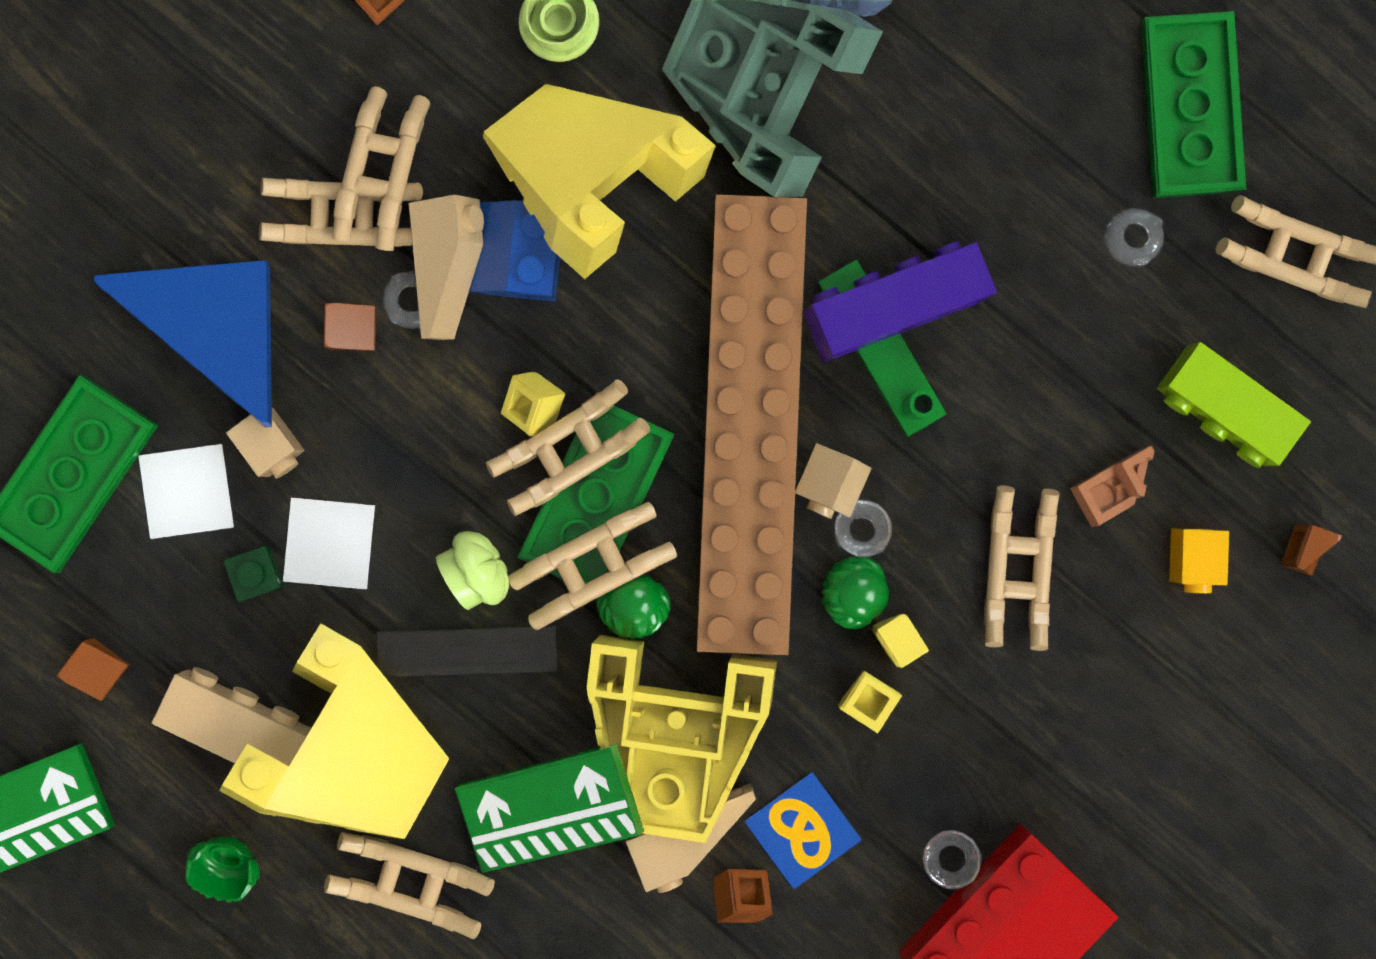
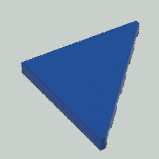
(211, 319)

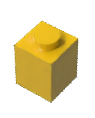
(1199, 558)

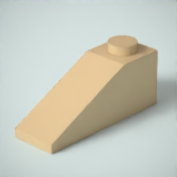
(446, 254)
(667, 860)

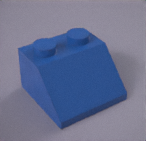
(515, 255)

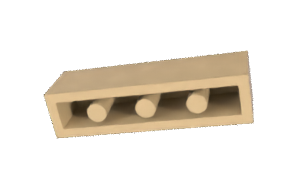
(227, 718)

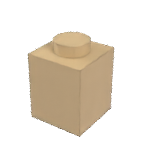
(266, 449)
(832, 482)

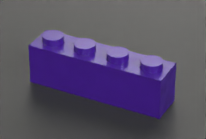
(899, 301)

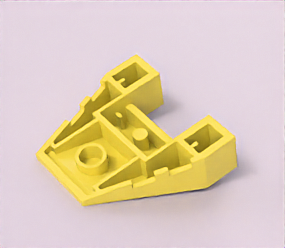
(579, 147)
(673, 743)
(361, 762)

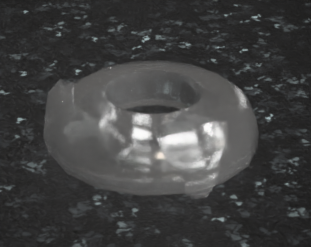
(1121, 250)
(390, 300)
(880, 521)
(948, 879)

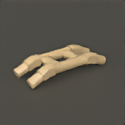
(391, 190)
(318, 231)
(1271, 262)
(541, 445)
(618, 573)
(1039, 588)
(384, 893)

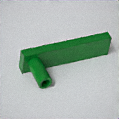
(892, 368)

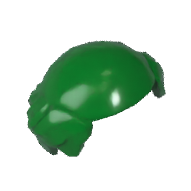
(855, 592)
(635, 608)
(221, 869)

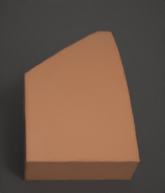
(1114, 487)

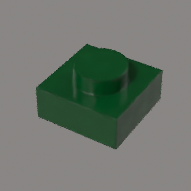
(253, 573)

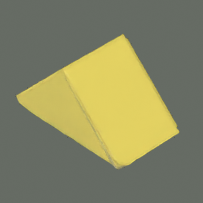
(532, 402)
(900, 640)
(870, 701)

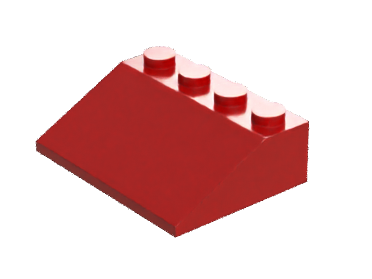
(1015, 909)

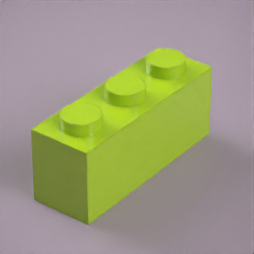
(1232, 406)

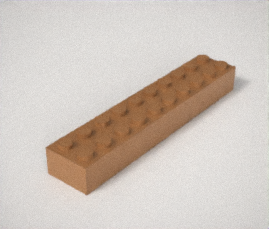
(751, 424)

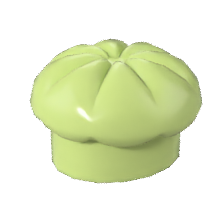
(558, 27)
(474, 570)

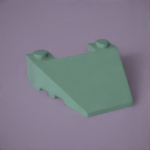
(751, 71)

